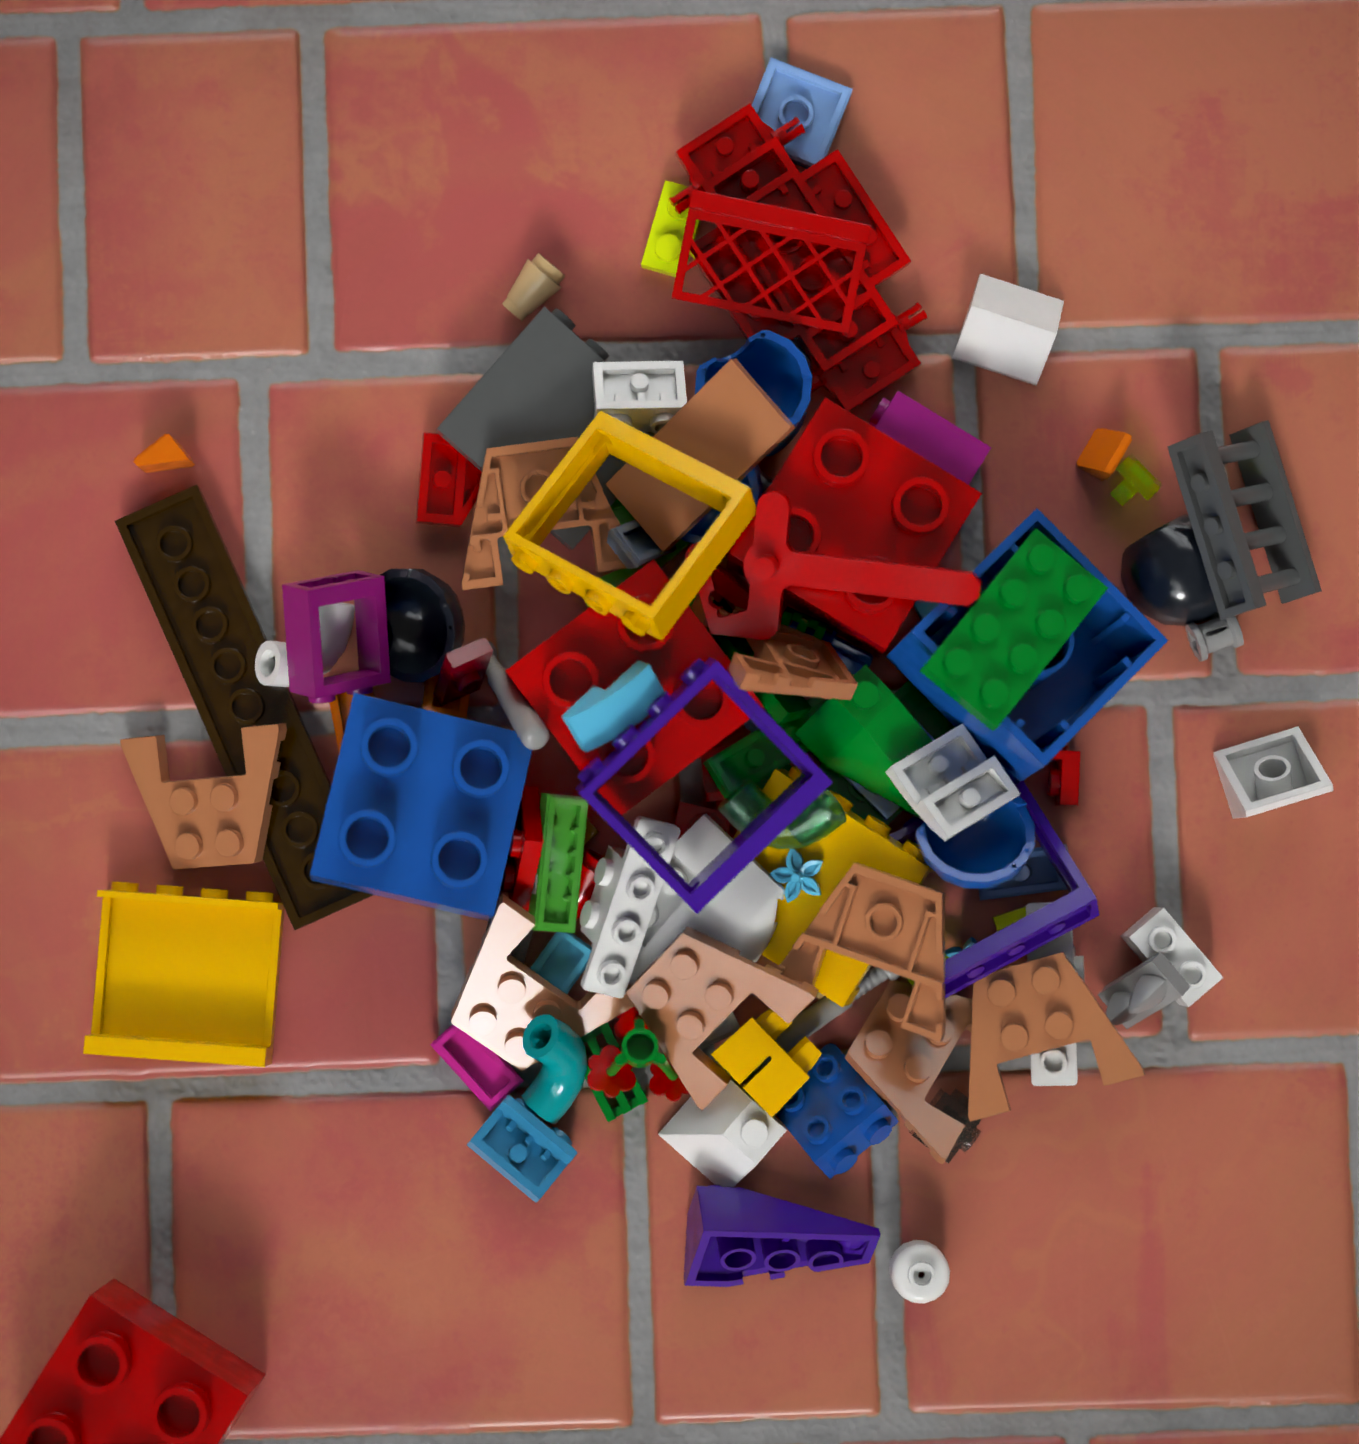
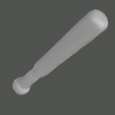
(516, 707)
(823, 1012)

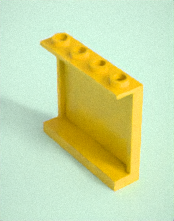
(851, 843)
(186, 976)

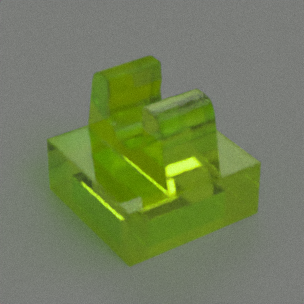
(1136, 480)

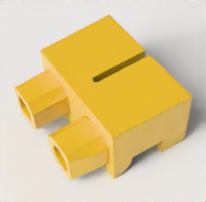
(781, 1075)

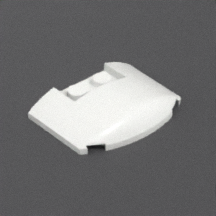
(736, 916)

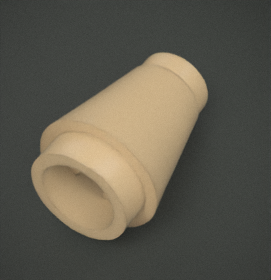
(533, 286)

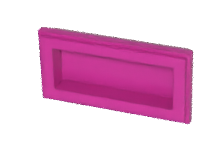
(477, 1066)

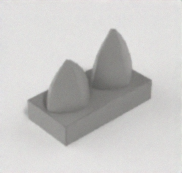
(1143, 991)

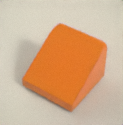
(1103, 452)
(163, 456)

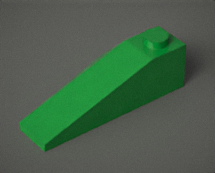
(865, 736)

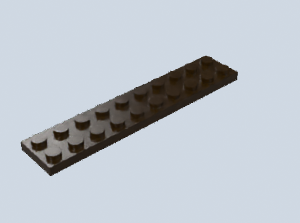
(216, 648)

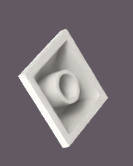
(724, 1136)

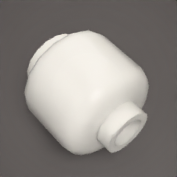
(914, 1258)

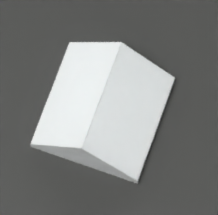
(1008, 329)
(1270, 773)

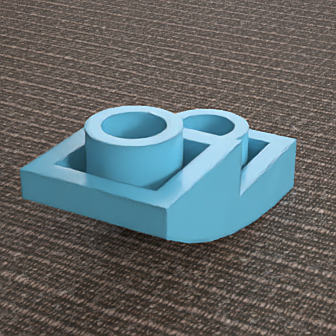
(606, 713)

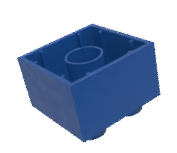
(1070, 690)
(421, 807)

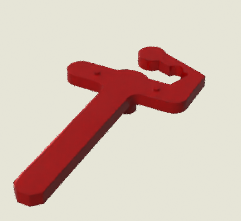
(774, 565)

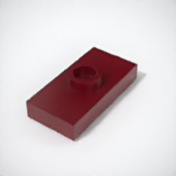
(463, 671)

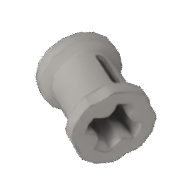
(1213, 636)

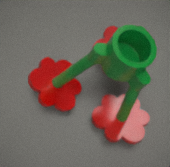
(640, 1049)

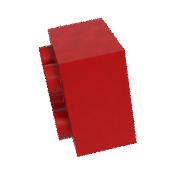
(864, 500)
(598, 651)
(133, 1379)

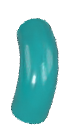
(562, 1068)

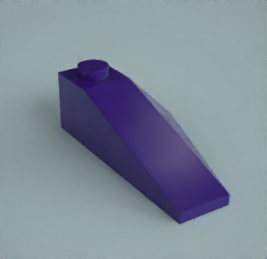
(751, 1233)

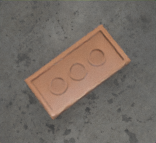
(724, 426)

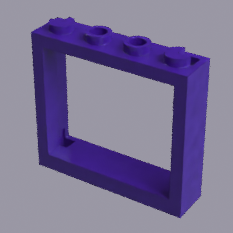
(755, 835)
(1031, 931)

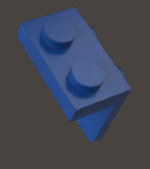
(836, 1114)

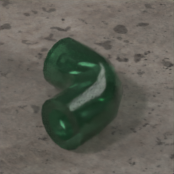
(813, 824)

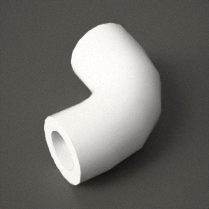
(335, 629)

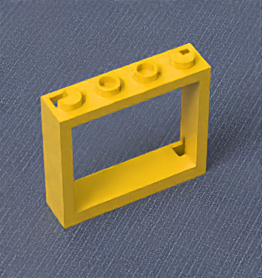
(599, 440)

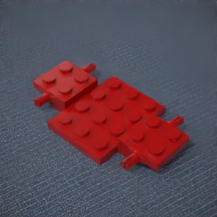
(750, 163)

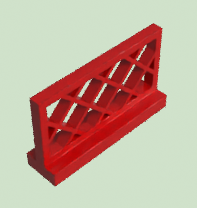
(778, 222)

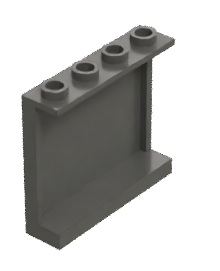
(533, 395)

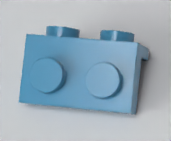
(523, 1147)

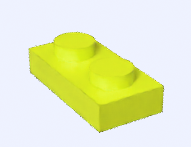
(666, 234)

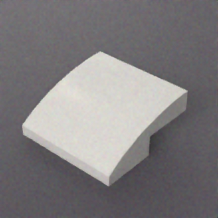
(952, 783)

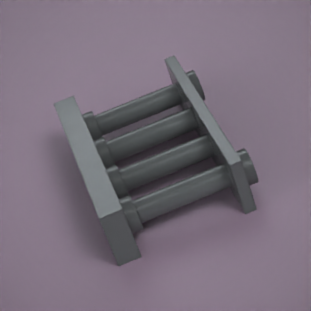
(1218, 525)

